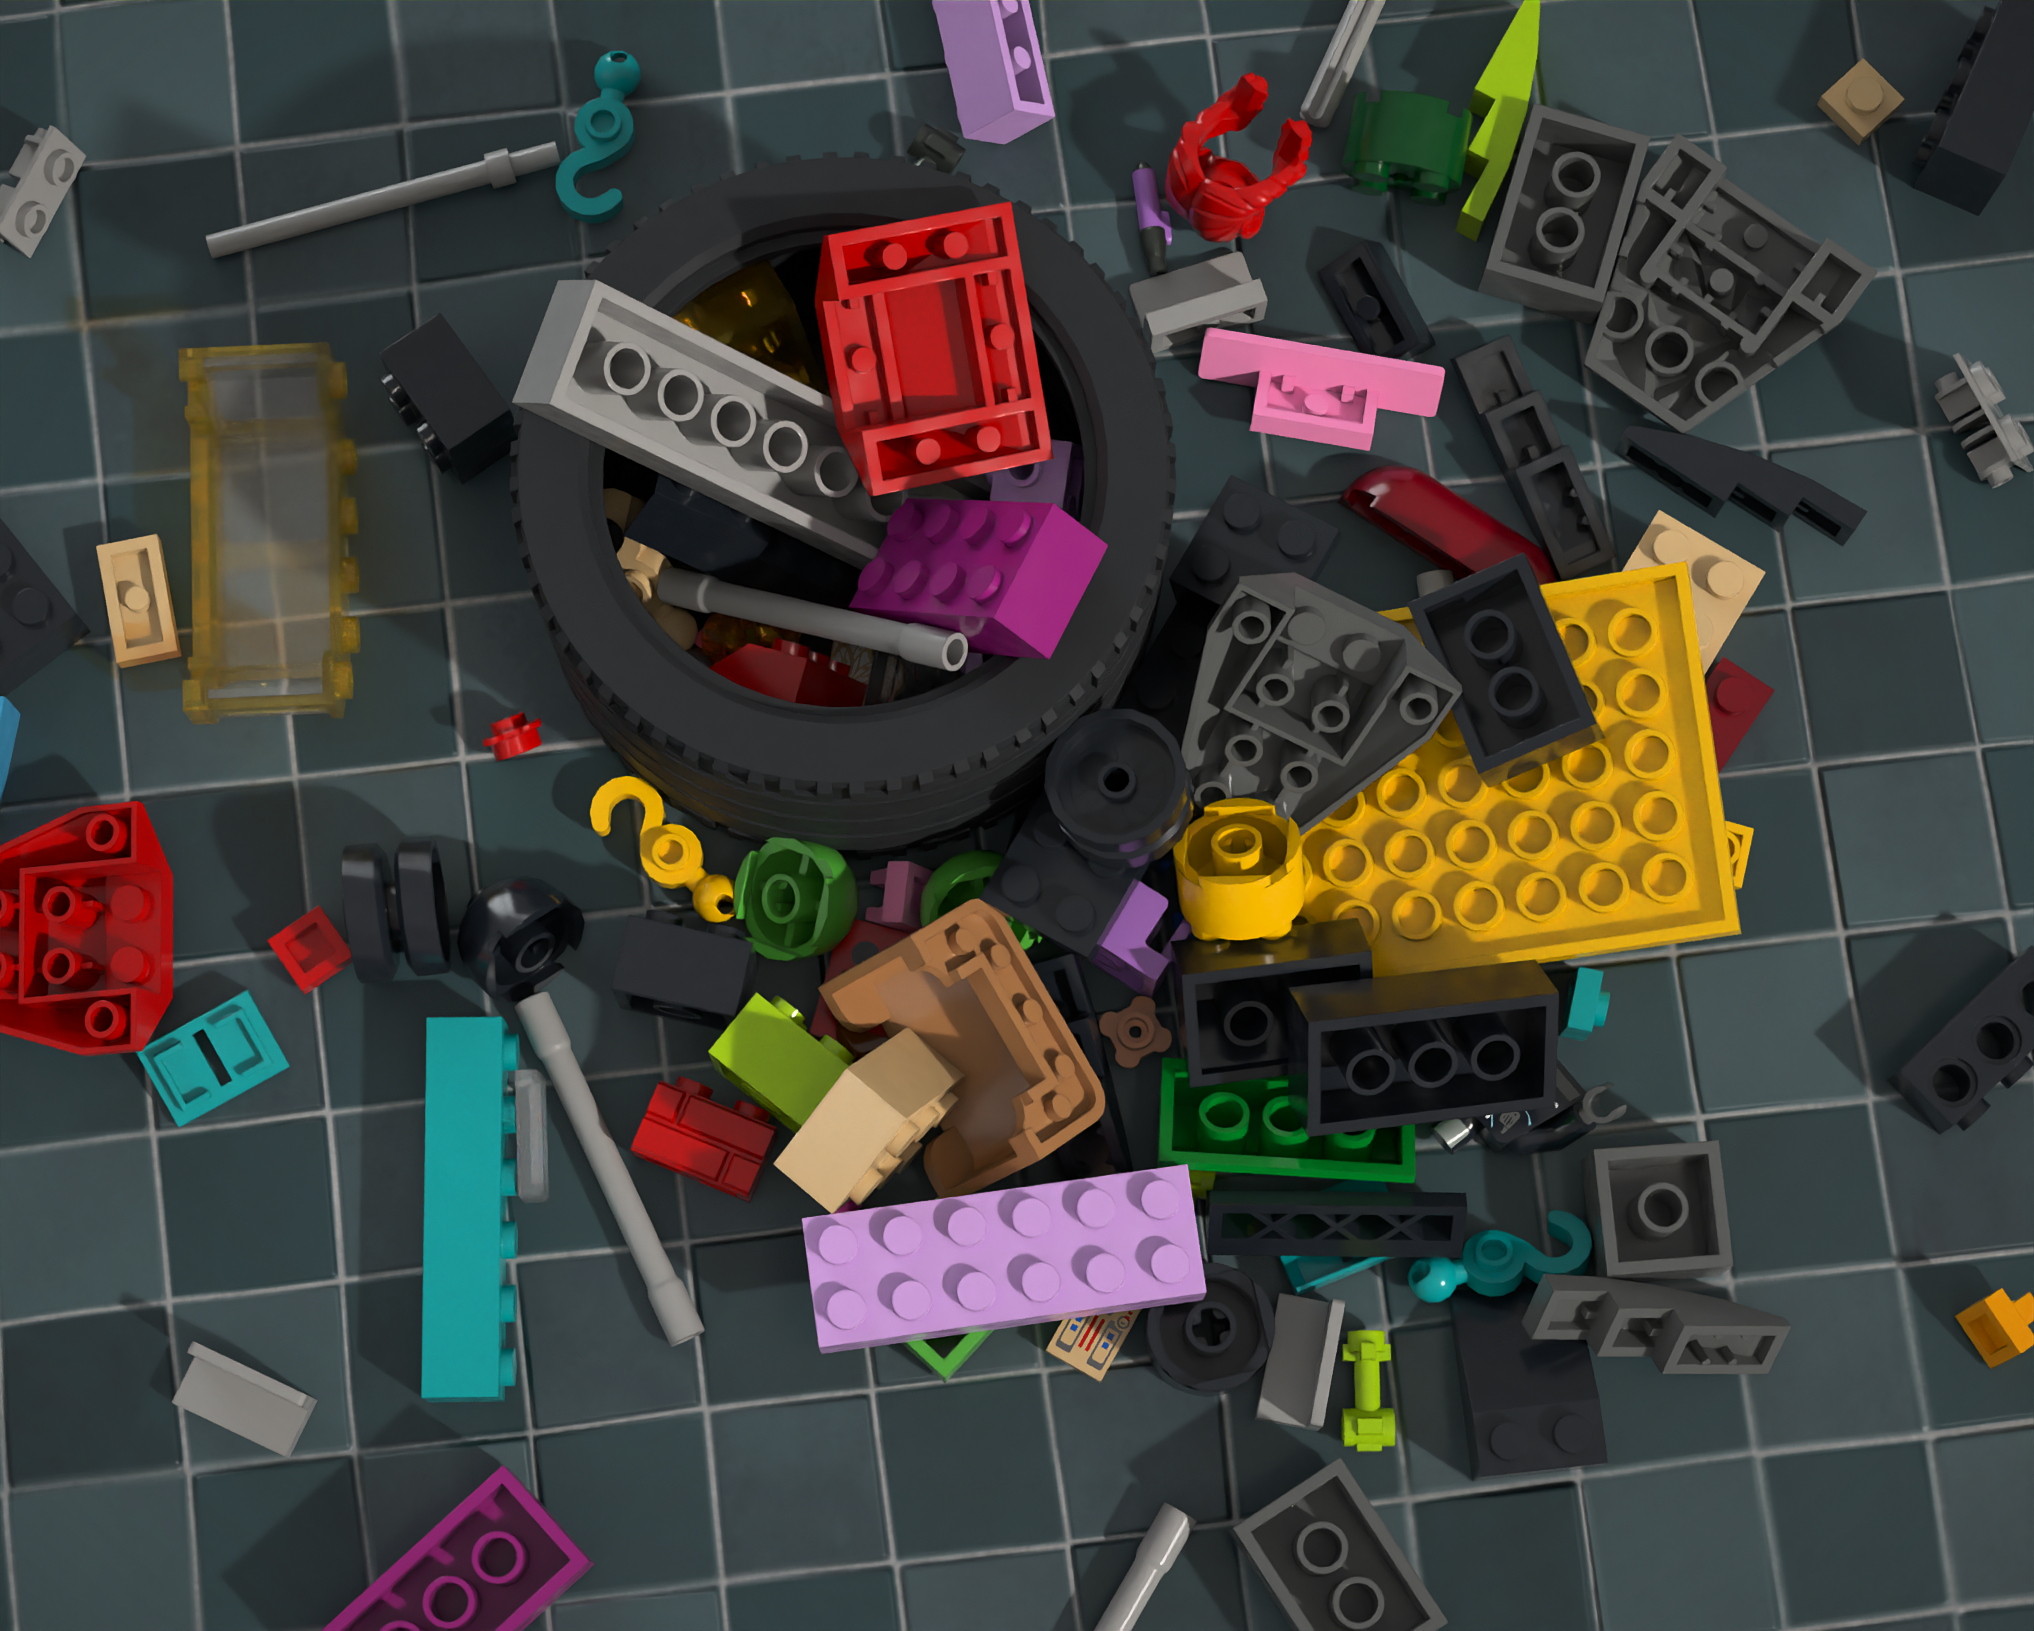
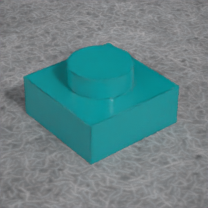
(1584, 1005)

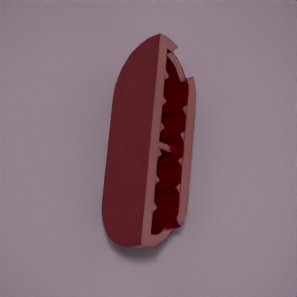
(1438, 522)

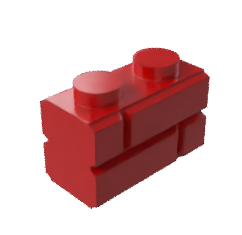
(705, 1138)

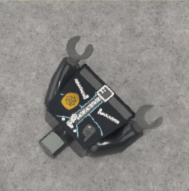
(1533, 1129)

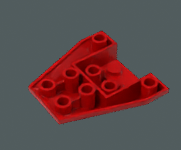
(86, 931)

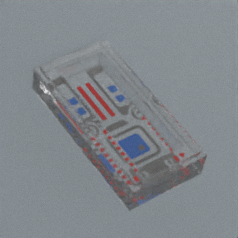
(531, 1136)

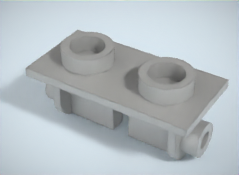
(44, 174)

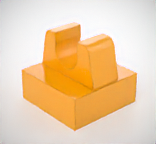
(1999, 1326)

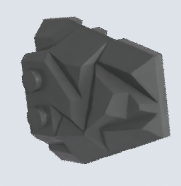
(1712, 292)

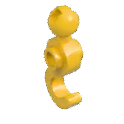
(667, 852)

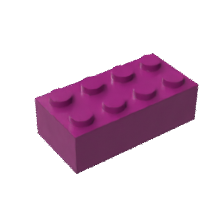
(983, 570)
(477, 1570)

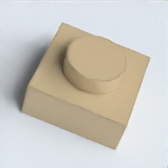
(1860, 101)

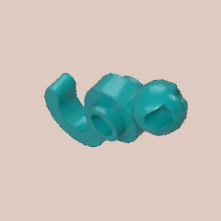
(604, 136)
(1497, 1261)

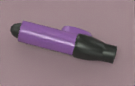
(1153, 222)

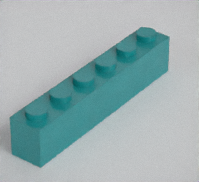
(467, 1210)

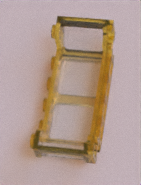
(269, 532)

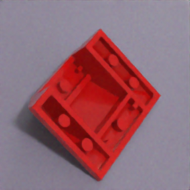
(931, 349)

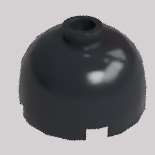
(516, 935)

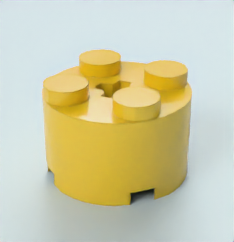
(1240, 872)

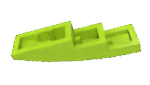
(1503, 102)

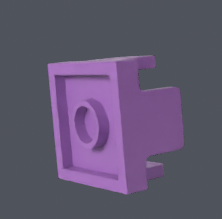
(1127, 948)

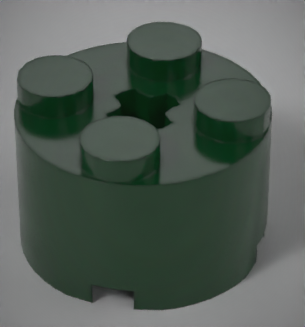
(1406, 145)

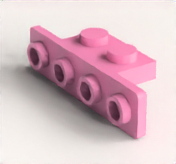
(1318, 389)

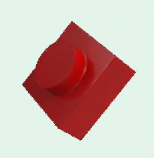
(311, 949)

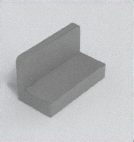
(1189, 300)
(1300, 1362)
(244, 1400)

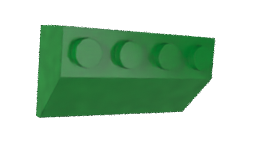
(1256, 1132)

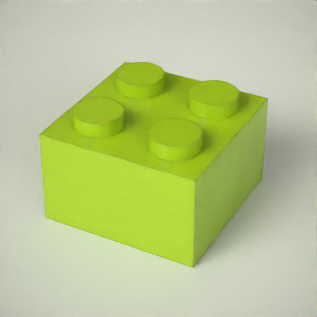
(778, 1061)

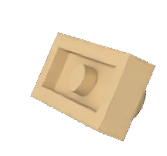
(138, 601)

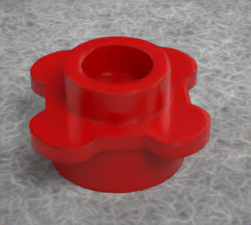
(513, 736)

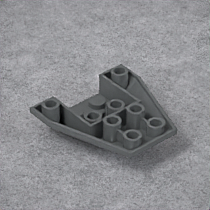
(1306, 698)

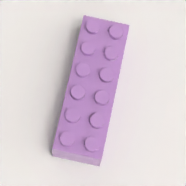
(1004, 1259)

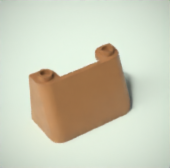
(988, 1014)

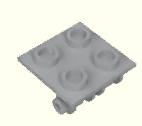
(1982, 390)

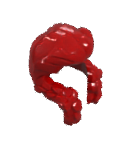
(1221, 193)

